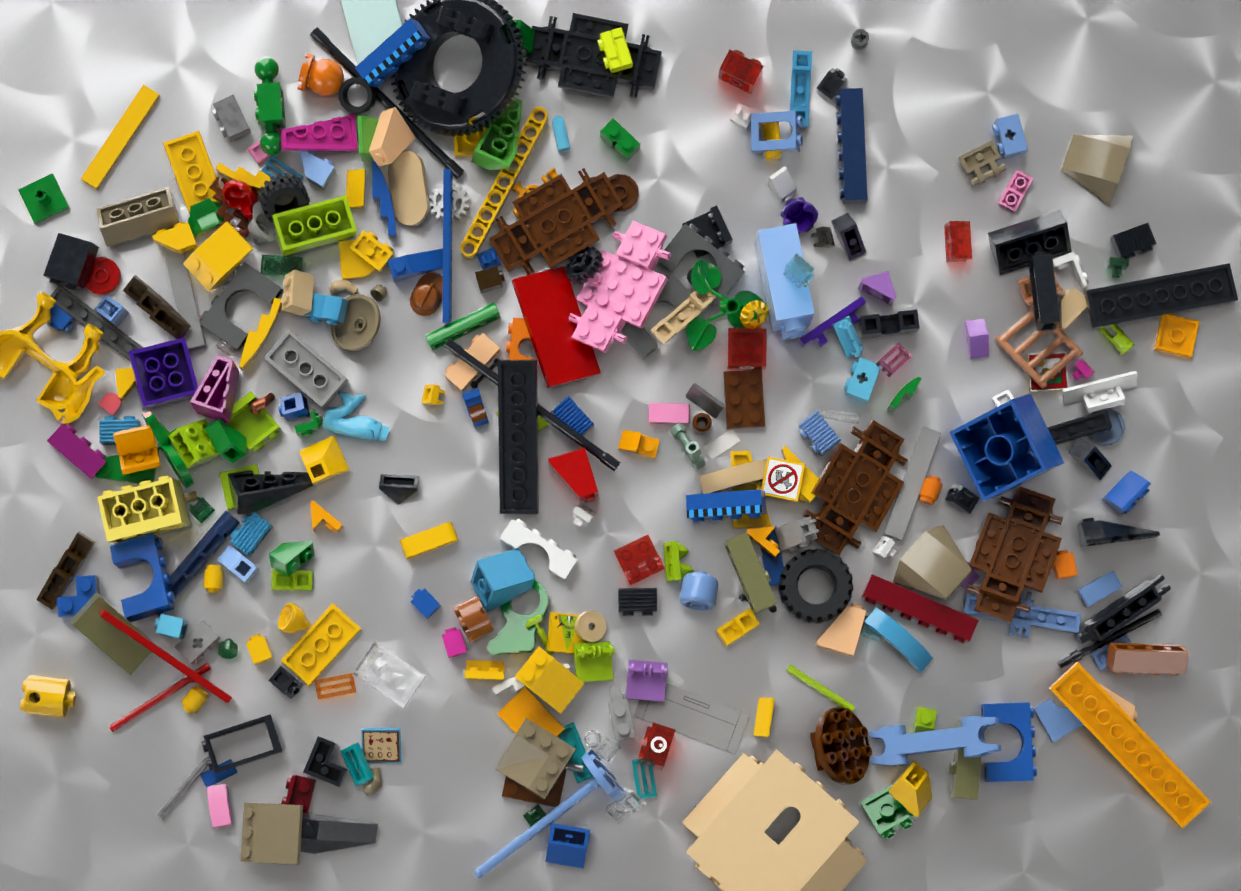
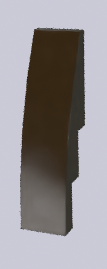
(157, 307)
(65, 570)

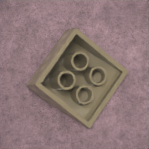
(271, 833)

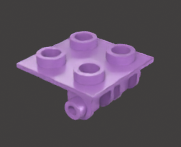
(646, 680)

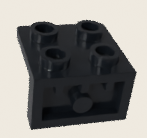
(714, 227)

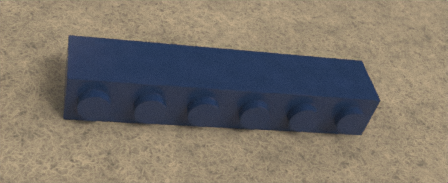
(852, 146)

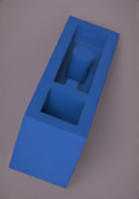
(416, 264)

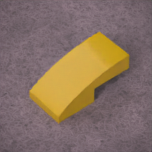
(737, 627)

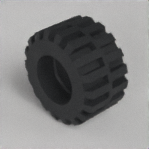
(280, 186)

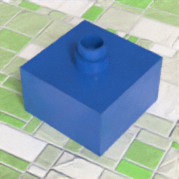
(1006, 447)

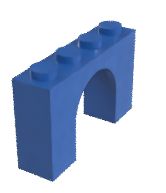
(158, 596)
(1021, 767)

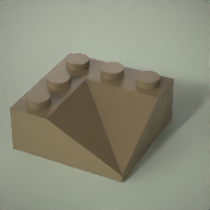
(535, 759)

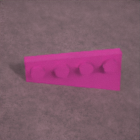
(329, 135)

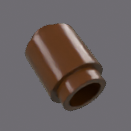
(704, 418)

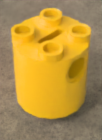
(54, 696)

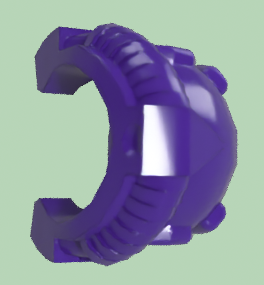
(801, 213)

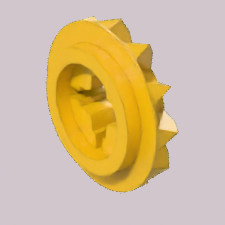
(747, 314)

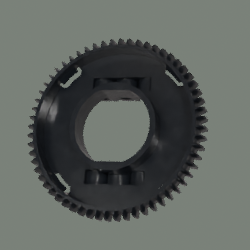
(493, 89)

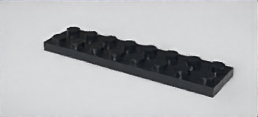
(1160, 295)
(518, 437)

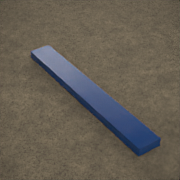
(447, 245)

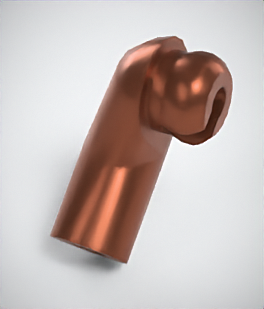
(257, 405)

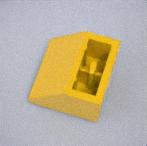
(912, 789)

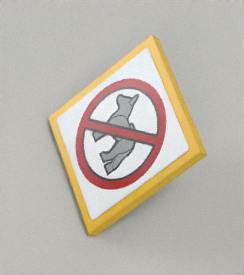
(783, 478)

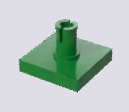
(43, 198)

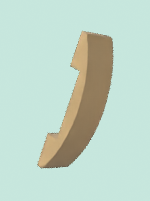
(682, 316)
(733, 476)

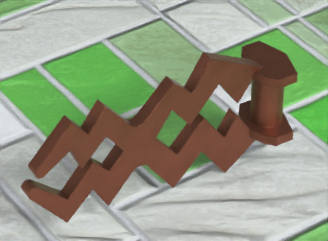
(226, 216)

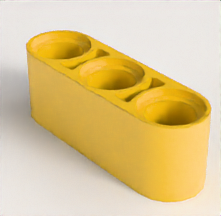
(429, 540)

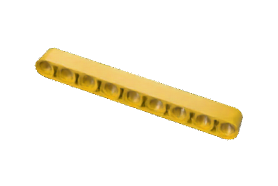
(503, 192)

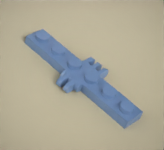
(1037, 616)

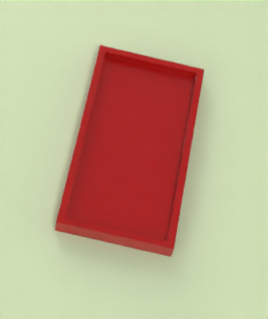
(546, 305)

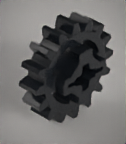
(584, 265)

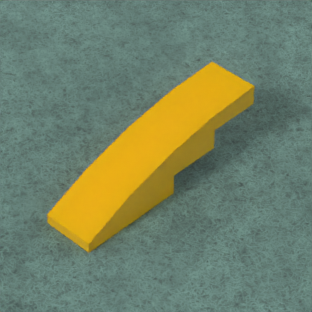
(243, 175)
(256, 340)

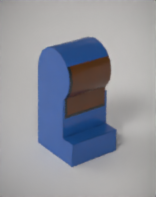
(475, 407)

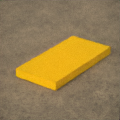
(191, 168)
(321, 644)

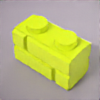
(615, 50)

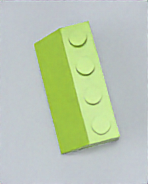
(314, 225)

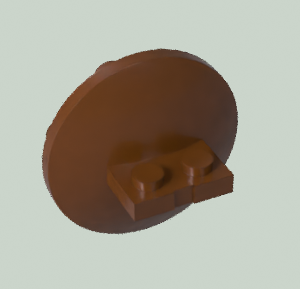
(841, 746)

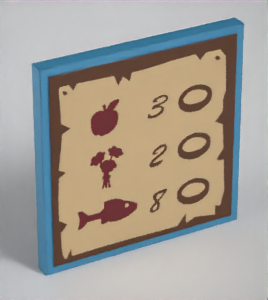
(381, 745)

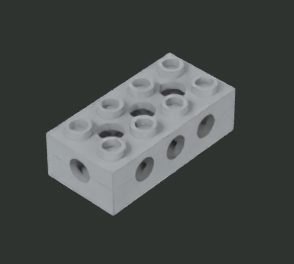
(306, 356)

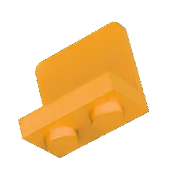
(137, 449)

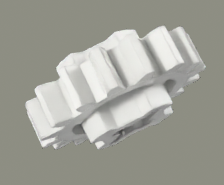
(456, 197)

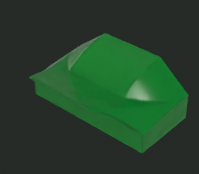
(203, 217)

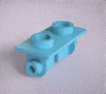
(848, 337)

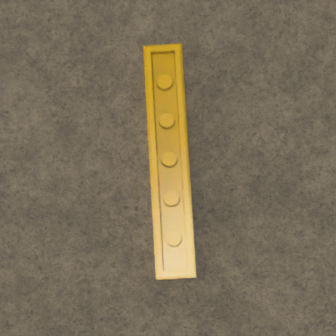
(120, 137)

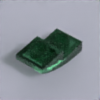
(280, 264)

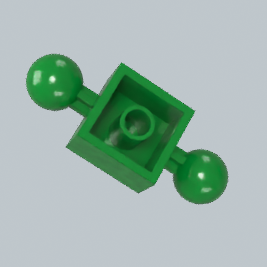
(270, 105)

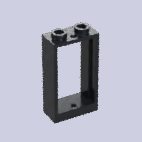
(1044, 292)
(207, 747)

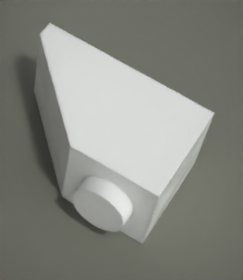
(782, 185)

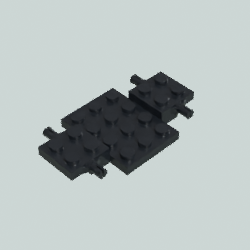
(581, 61)

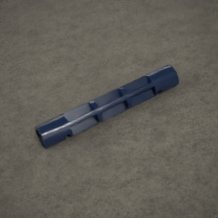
(202, 552)

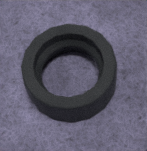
(344, 99)

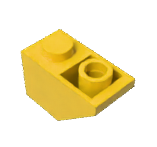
(178, 239)

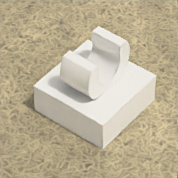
(742, 116)
(583, 513)
(884, 548)

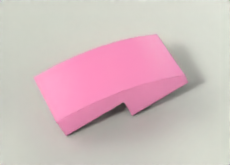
(1015, 190)
(669, 413)
(219, 806)

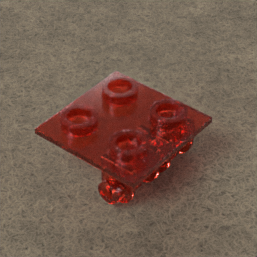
(639, 559)

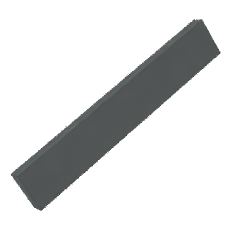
(84, 314)

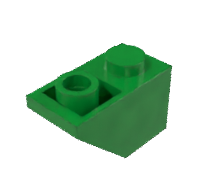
(227, 440)
(291, 556)

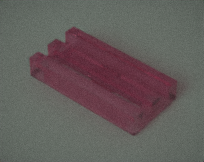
(886, 366)

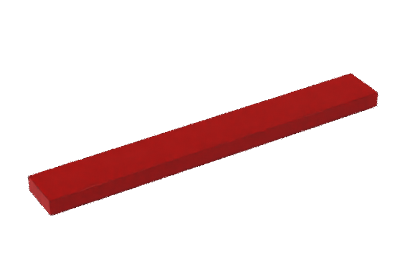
(164, 655)

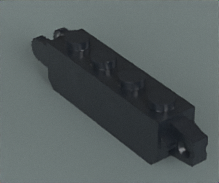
(1123, 610)

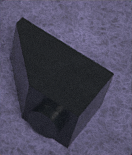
(848, 236)
(1090, 458)

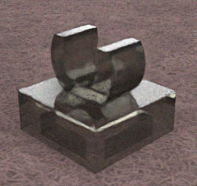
(824, 236)

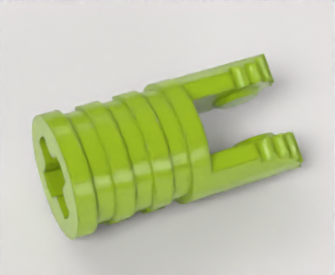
(1120, 340)

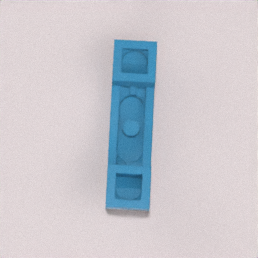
(801, 84)
(899, 638)

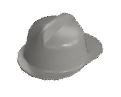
(260, 227)

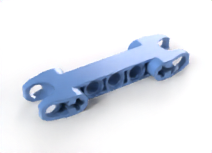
(967, 737)

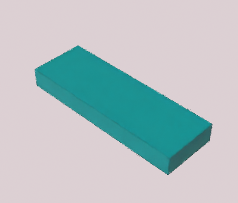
(571, 736)

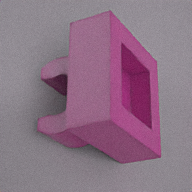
(1083, 369)

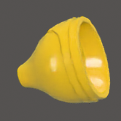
(292, 619)

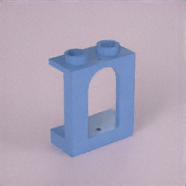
(794, 142)

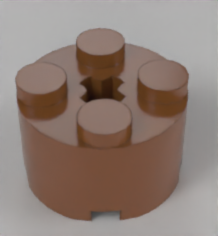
(473, 618)

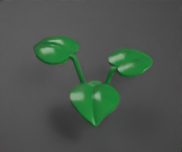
(704, 278)

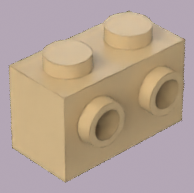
(297, 292)

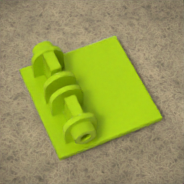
(593, 661)

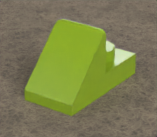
(924, 720)

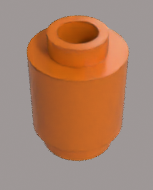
(930, 490)

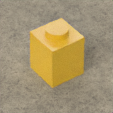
(259, 649)

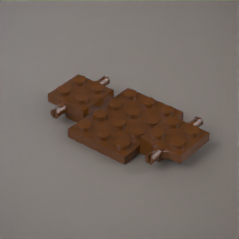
(556, 221)
(857, 487)
(1014, 554)

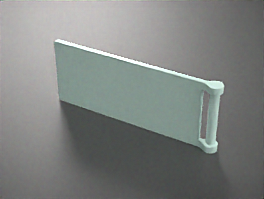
(370, 23)

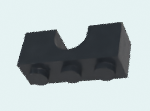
(893, 324)

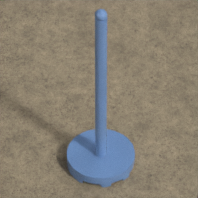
(602, 777)

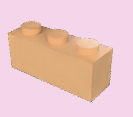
(462, 374)

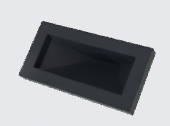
(398, 486)

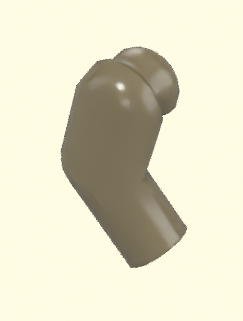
(374, 785)

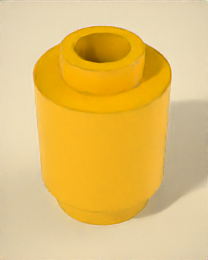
(213, 578)
(194, 699)

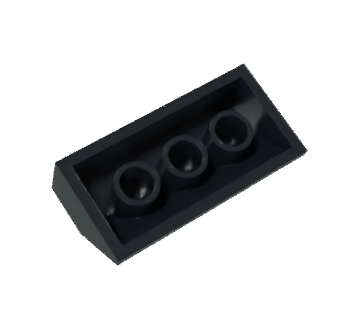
(1017, 243)

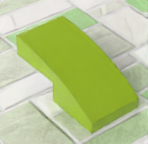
(297, 581)

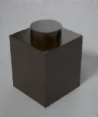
(489, 279)

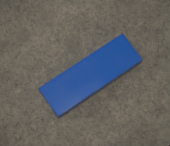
(773, 566)

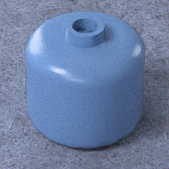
(699, 591)

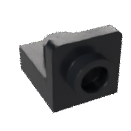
(832, 82)
(962, 498)
(286, 682)

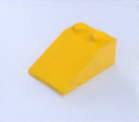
(218, 257)
(549, 680)

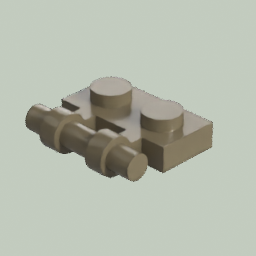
(979, 158)

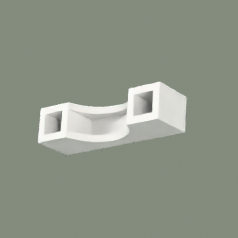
(518, 535)

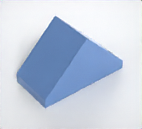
(111, 310)

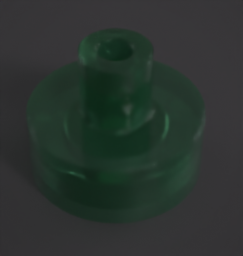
(228, 649)

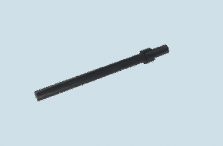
(1077, 655)

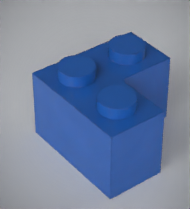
(86, 588)

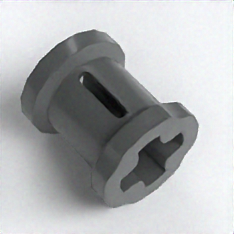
(855, 42)

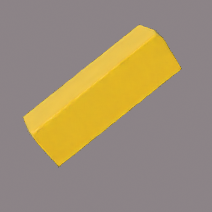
(772, 132)
(356, 188)
(764, 717)

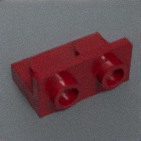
(299, 791)

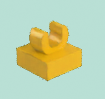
(431, 394)

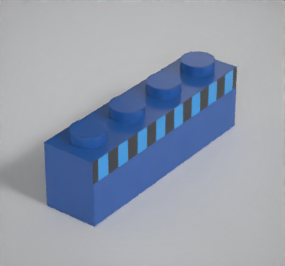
(392, 53)
(726, 504)

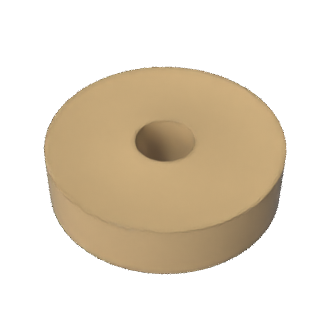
(598, 626)

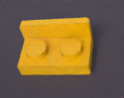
(371, 250)
(485, 670)

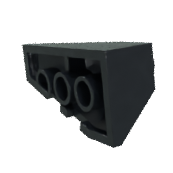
(254, 491)
(1103, 532)
(333, 833)

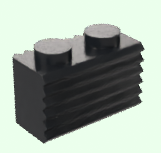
(1133, 241)
(637, 601)

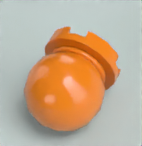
(321, 76)

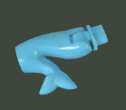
(358, 426)

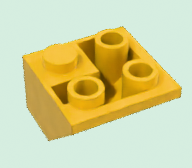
(324, 460)

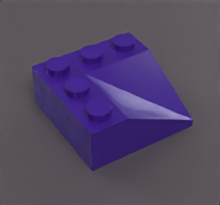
(163, 373)

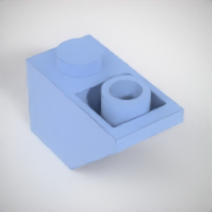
(316, 170)
(238, 564)

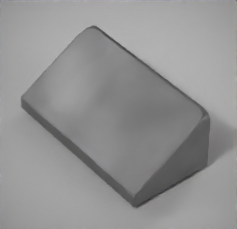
(705, 400)

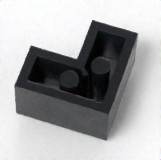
(320, 764)

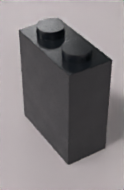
(70, 262)

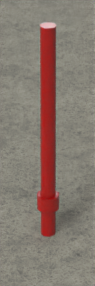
(156, 699)

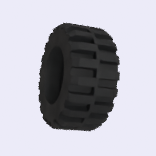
(789, 586)

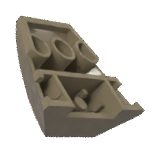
(1097, 162)
(933, 565)

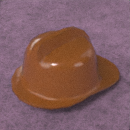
(427, 294)

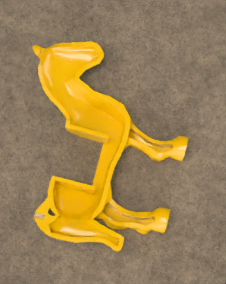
(62, 388)

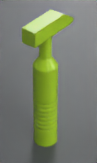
(540, 631)

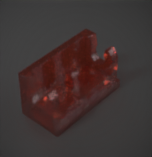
(958, 241)

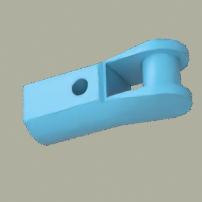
(560, 134)

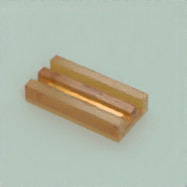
(324, 696)

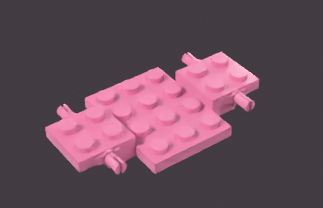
(622, 289)

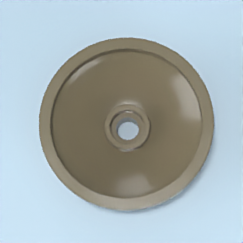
(359, 312)

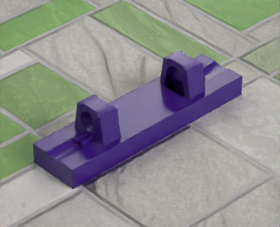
(817, 333)

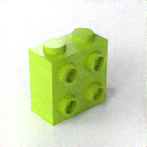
(193, 444)

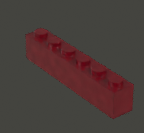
(919, 608)

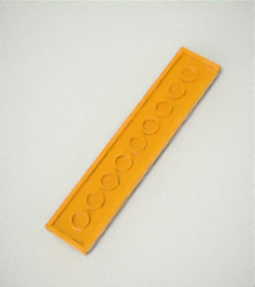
(1130, 744)

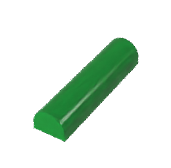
(463, 326)

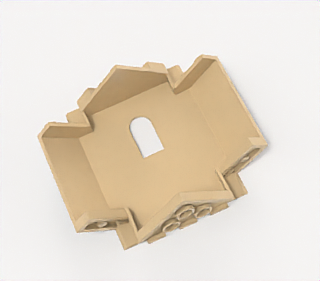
(743, 806)

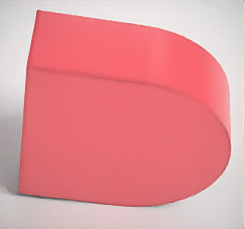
(111, 403)

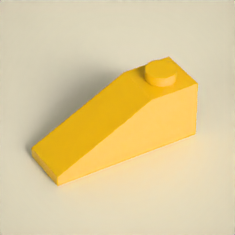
(809, 478)

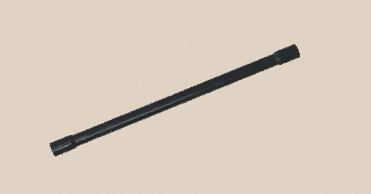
(449, 163)
(604, 457)

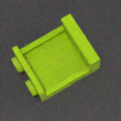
(255, 427)

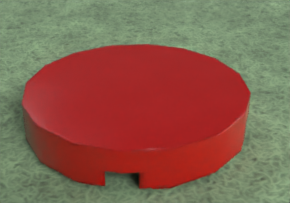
(103, 276)

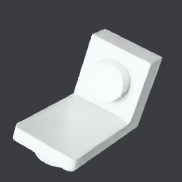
(1063, 262)

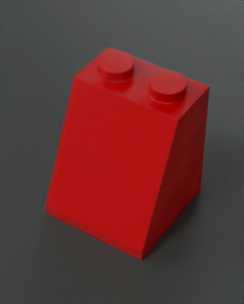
(576, 474)

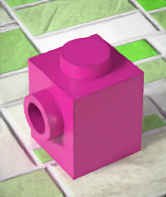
(454, 642)

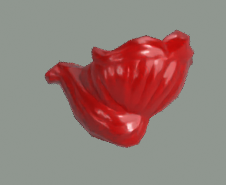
(240, 197)

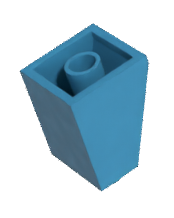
(501, 578)

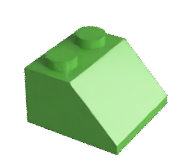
(366, 131)

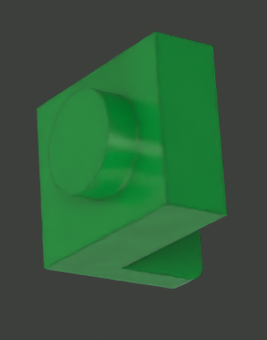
(307, 428)

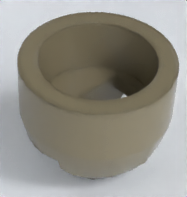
(378, 292)

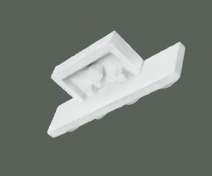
(1101, 393)

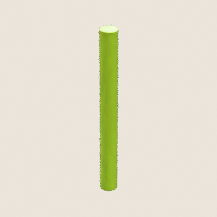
(820, 688)

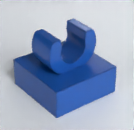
(489, 259)

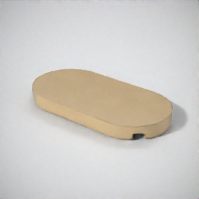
(409, 188)

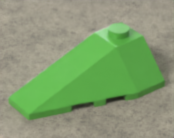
(499, 142)

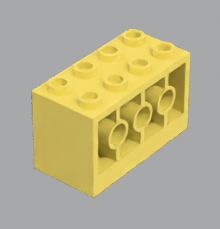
(152, 519)

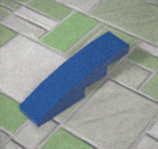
(381, 193)

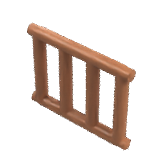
(1029, 367)

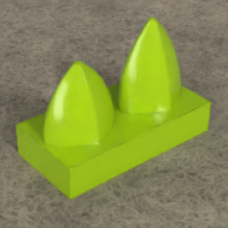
(673, 568)

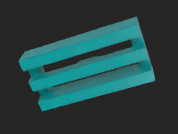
(359, 763)
(647, 794)

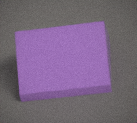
(879, 287)

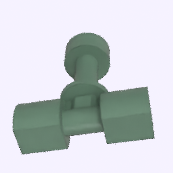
(691, 448)

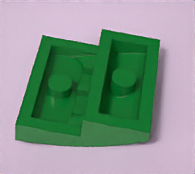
(906, 392)

